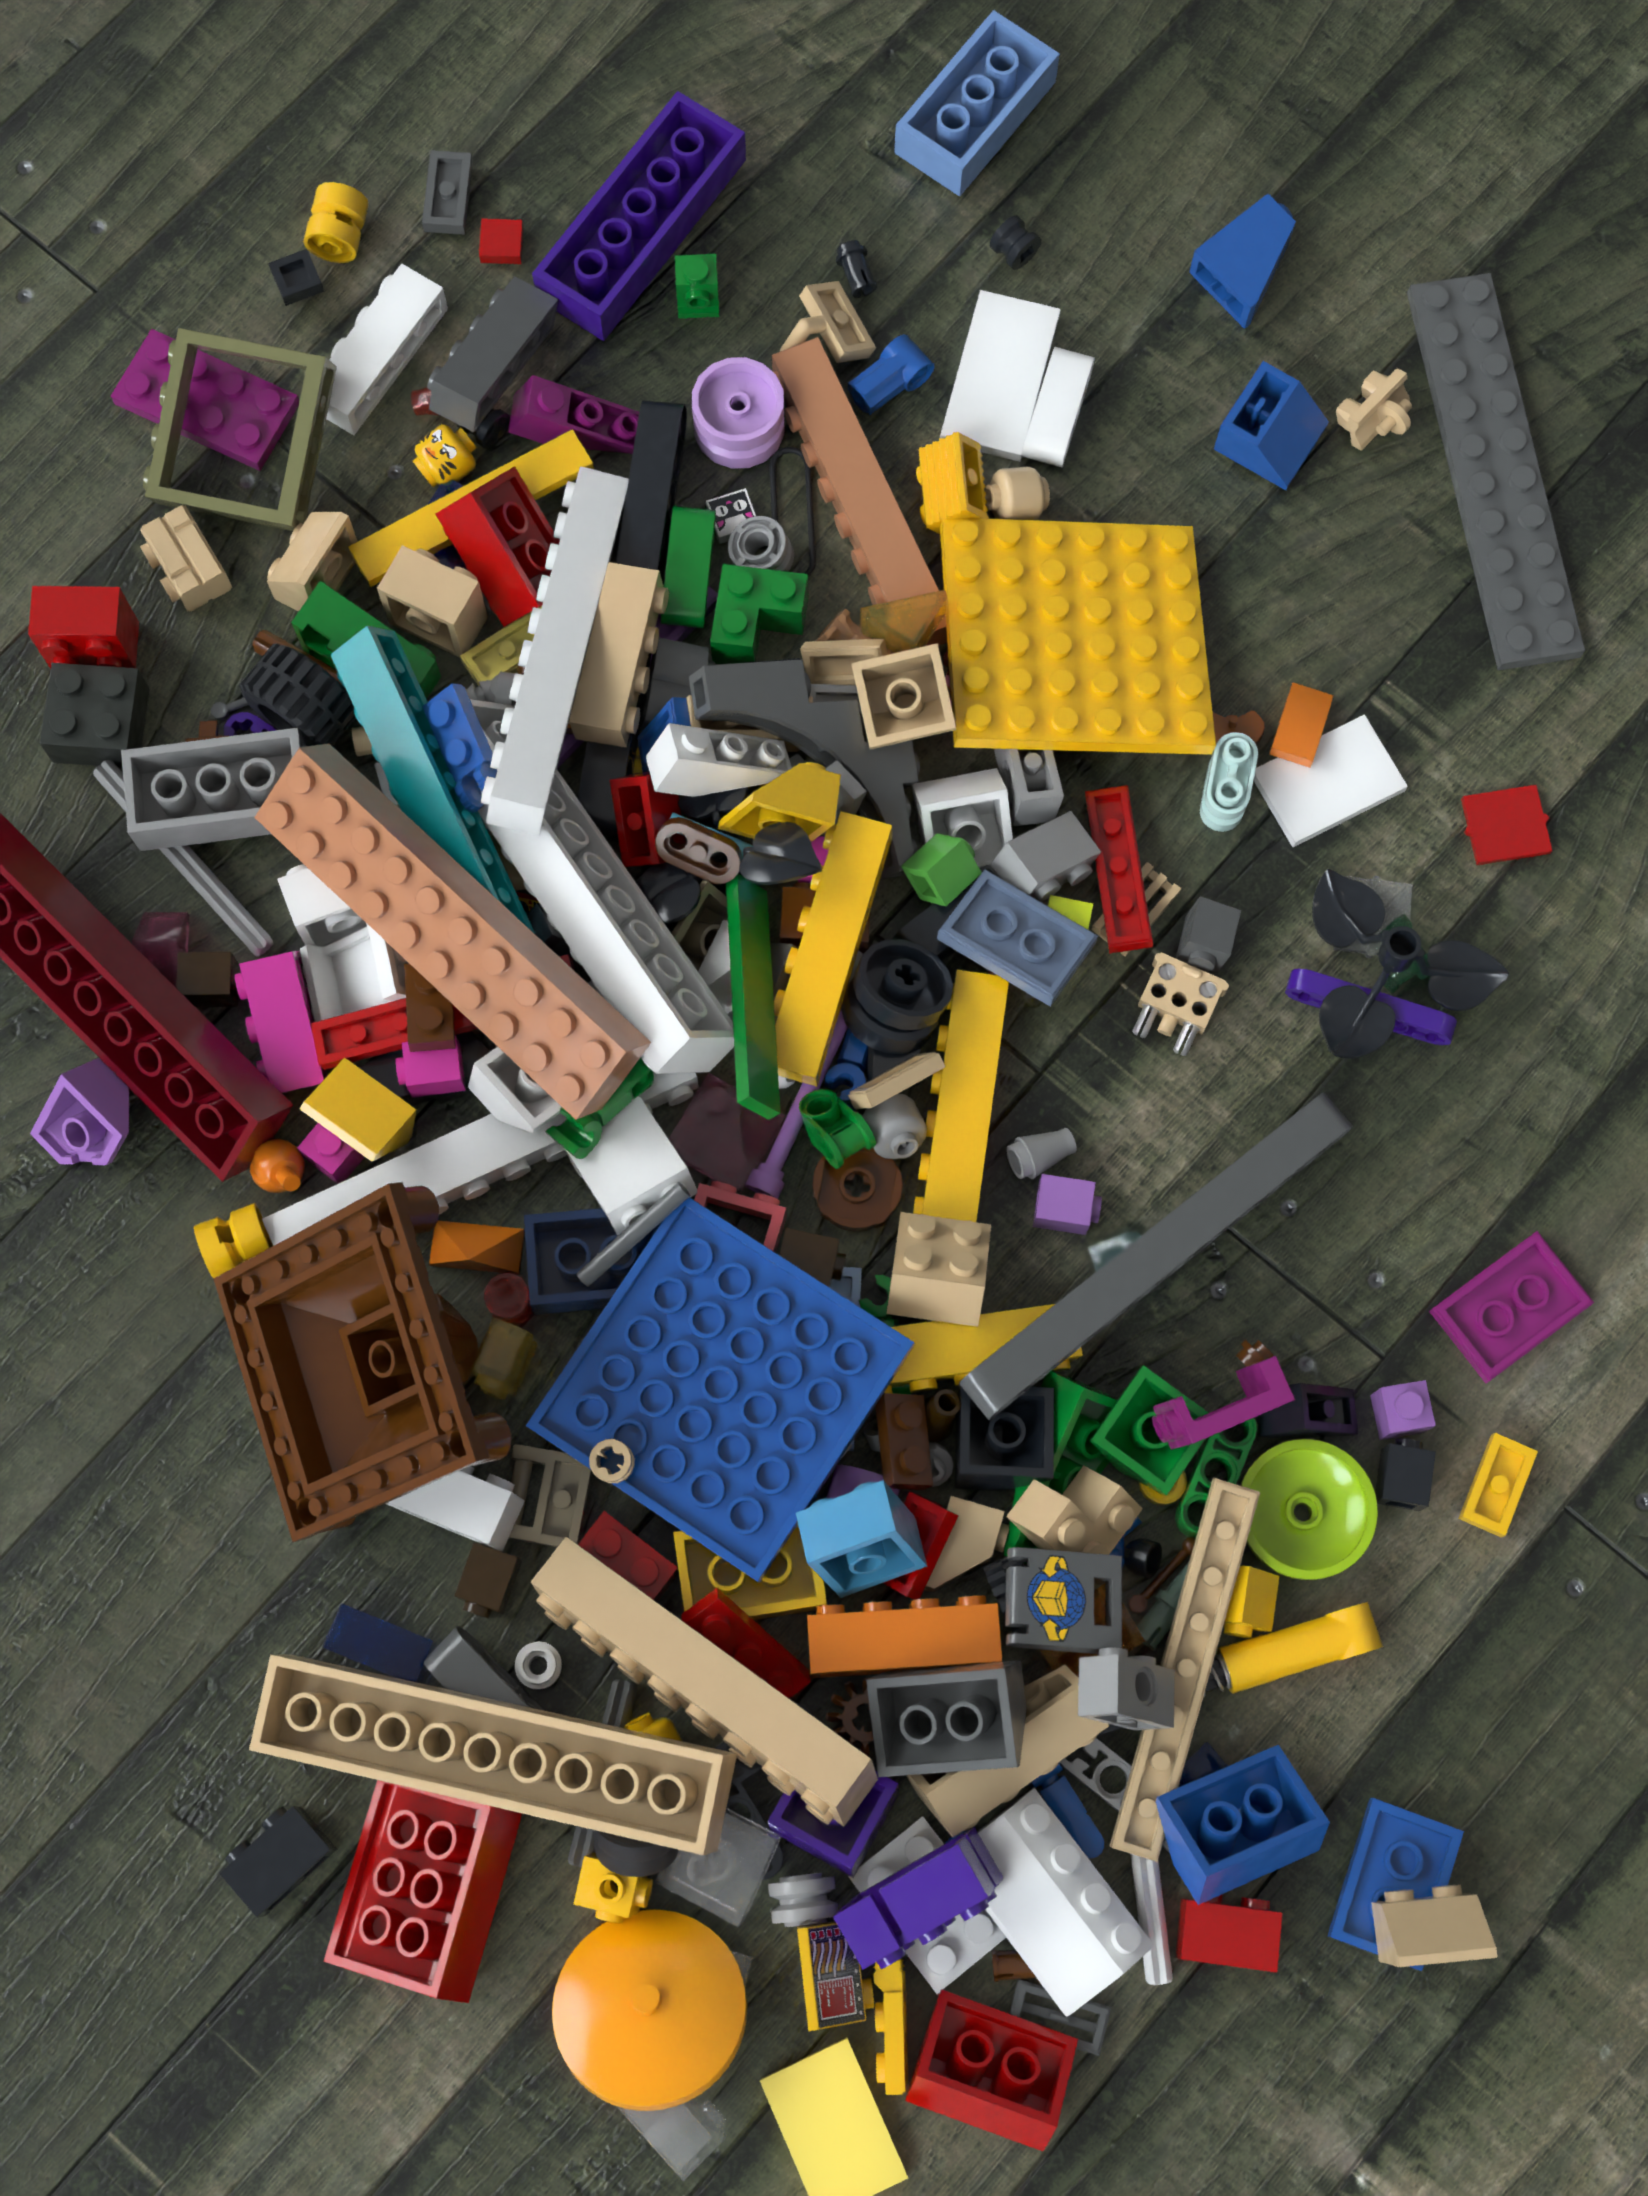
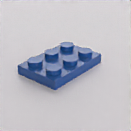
(1391, 1854)

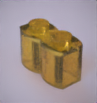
(503, 1359)

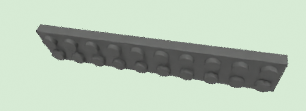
(1495, 472)

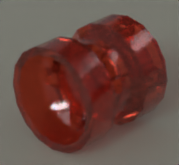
(514, 1304)

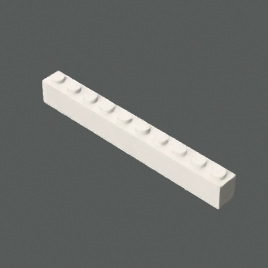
(556, 654)
(459, 1162)

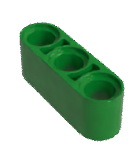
(689, 566)
(1214, 1449)

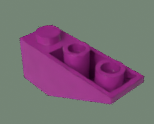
(549, 409)

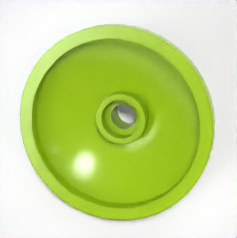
(1338, 1503)

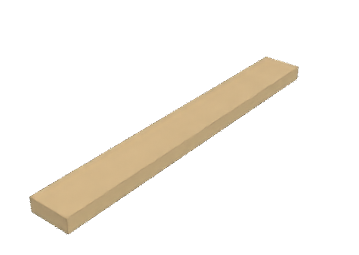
(1190, 1653)

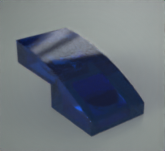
(377, 1643)

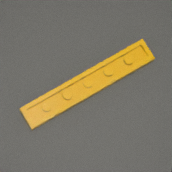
(541, 470)

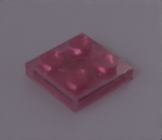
(722, 1135)

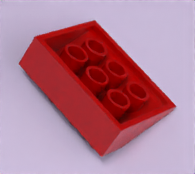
(423, 1891)

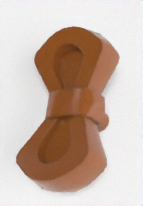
(1248, 724)

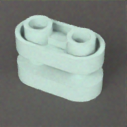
(1228, 781)

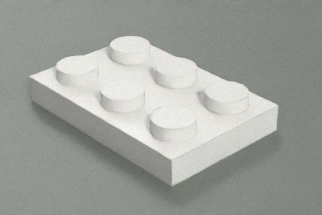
(963, 1942)

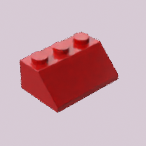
(502, 542)
(992, 2070)

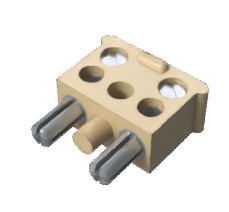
(1185, 983)

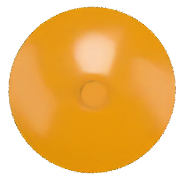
(649, 2010)

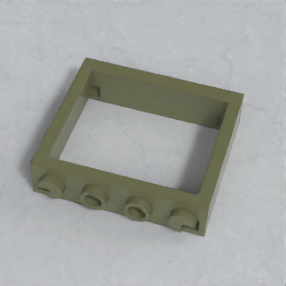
(304, 445)

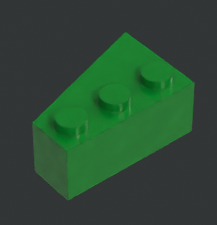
(331, 620)

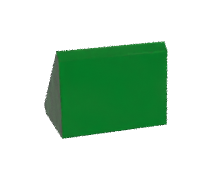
(1130, 1439)

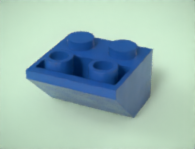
(1272, 426)

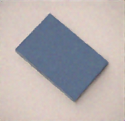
(1017, 937)

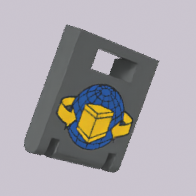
(1057, 1600)

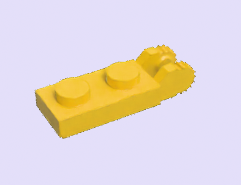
(892, 2020)

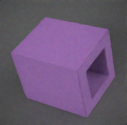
(1066, 1204)
(1402, 1410)

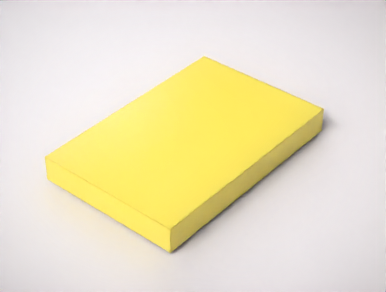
(833, 2125)

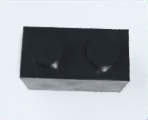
(277, 1860)

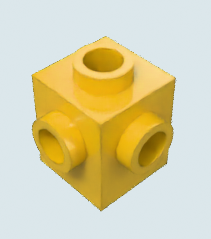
(598, 1891)

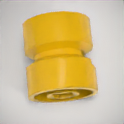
(336, 222)
(232, 1241)

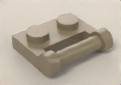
(560, 1499)

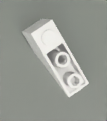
(713, 761)

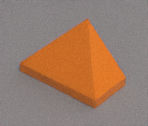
(477, 1247)

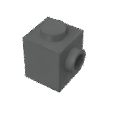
(1208, 935)

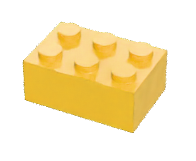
(785, 1589)

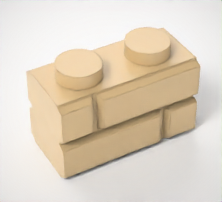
(186, 559)

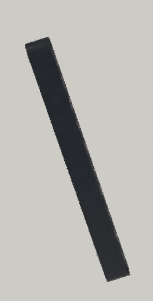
(643, 545)

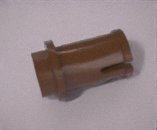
(1010, 1966)

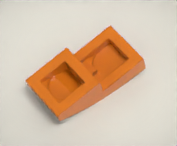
(1301, 725)

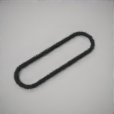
(809, 496)

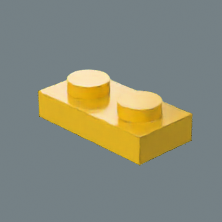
(1498, 1485)

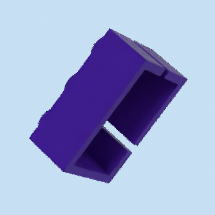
(920, 1900)

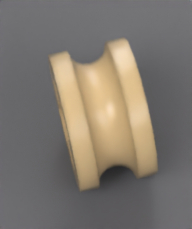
(604, 1473)

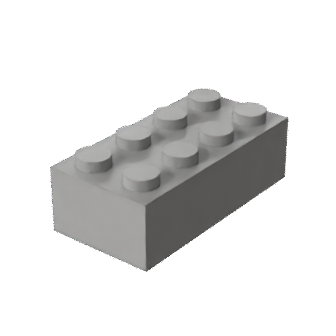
(203, 787)

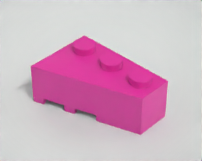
(280, 1020)

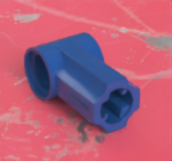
(899, 368)

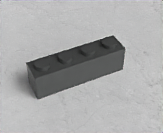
(492, 353)

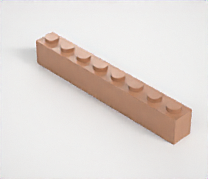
(852, 478)

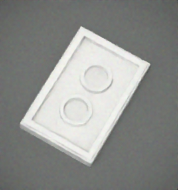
(1344, 780)

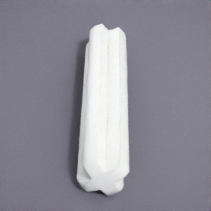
(1152, 1919)

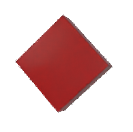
(501, 241)

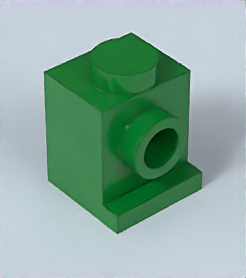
(697, 286)

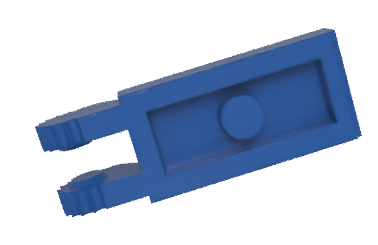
(461, 743)

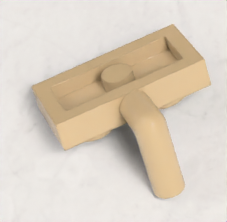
(835, 321)

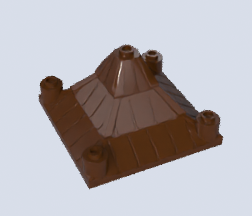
(356, 1362)

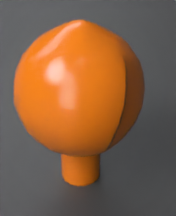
(277, 1166)

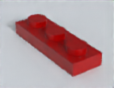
(747, 1642)

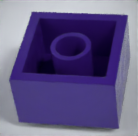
(835, 1844)

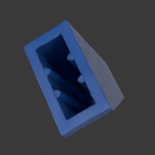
(1244, 257)

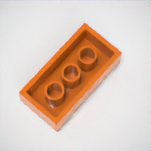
(902, 1638)

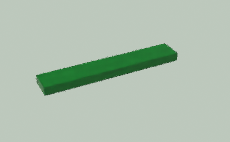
(752, 998)

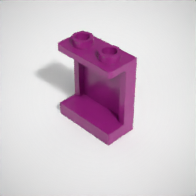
(1264, 1391)

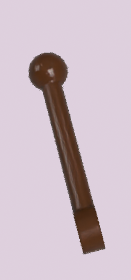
(1138, 1603)

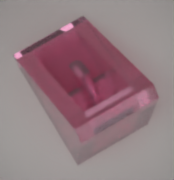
(161, 938)

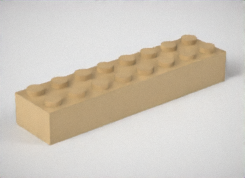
(706, 1682)

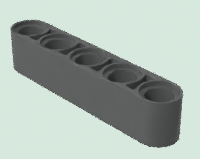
(469, 1668)

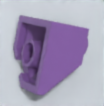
(85, 1116)

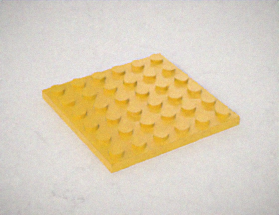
(1075, 637)

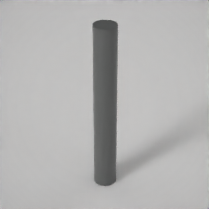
(633, 1234)

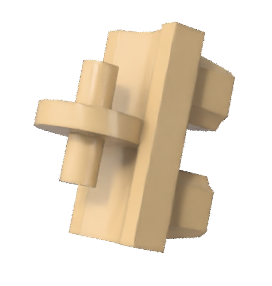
(1381, 411)

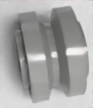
(756, 533)
(803, 1899)

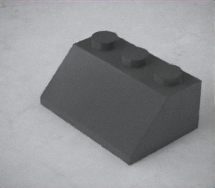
(948, 1718)

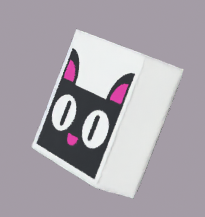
(730, 511)

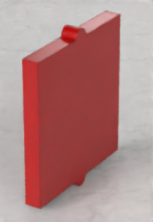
(1506, 825)

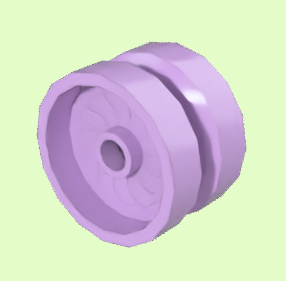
(738, 412)

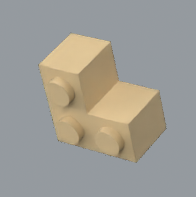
(1083, 1519)

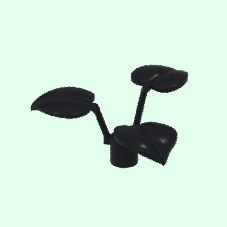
(777, 856)
(1359, 1023)

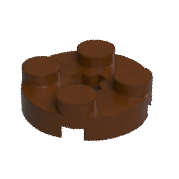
(869, 1209)

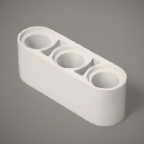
(1058, 406)

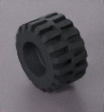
(298, 693)

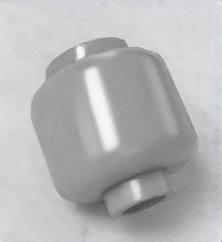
(896, 1127)

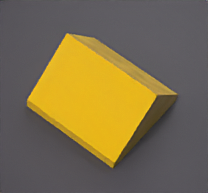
(361, 1111)

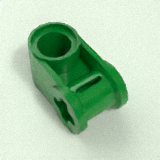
(834, 1126)

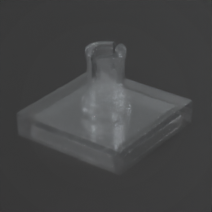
(727, 1878)

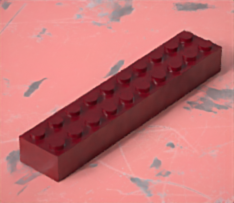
(132, 1014)

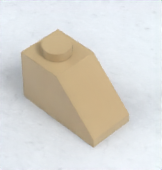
(970, 1543)

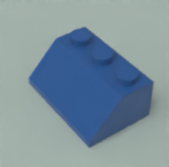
(1240, 1824)

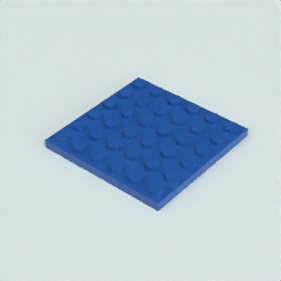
(725, 1385)

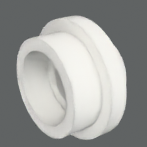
(524, 1659)

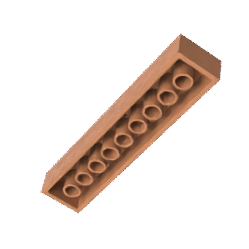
(452, 930)

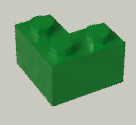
(754, 602)

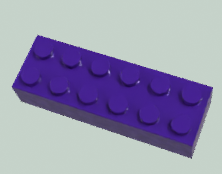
(641, 215)

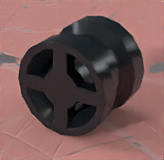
(1015, 242)
(491, 428)

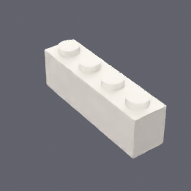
(382, 344)

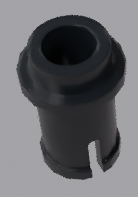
(852, 259)

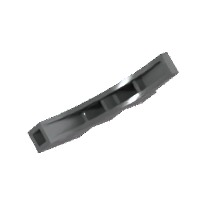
(777, 701)

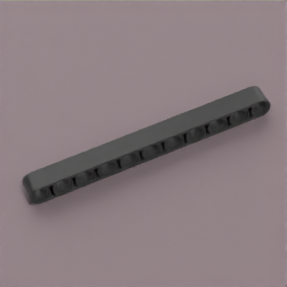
(1154, 1256)

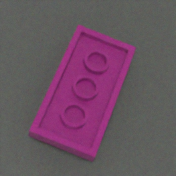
(224, 404)

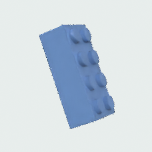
(976, 103)

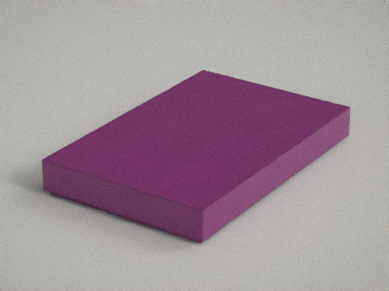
(1511, 1307)

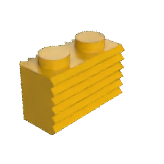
(951, 480)

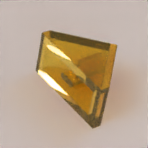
(904, 622)

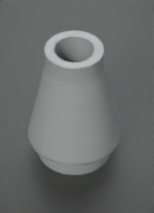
(1039, 1152)

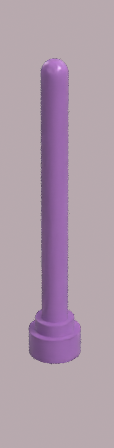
(768, 1175)

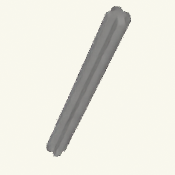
(197, 874)

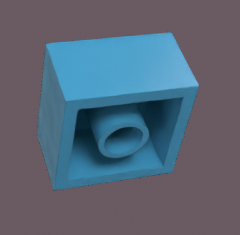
(861, 1538)

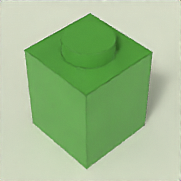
(942, 869)

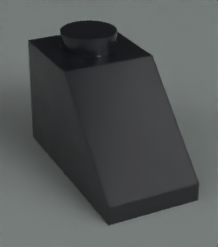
(1313, 1413)

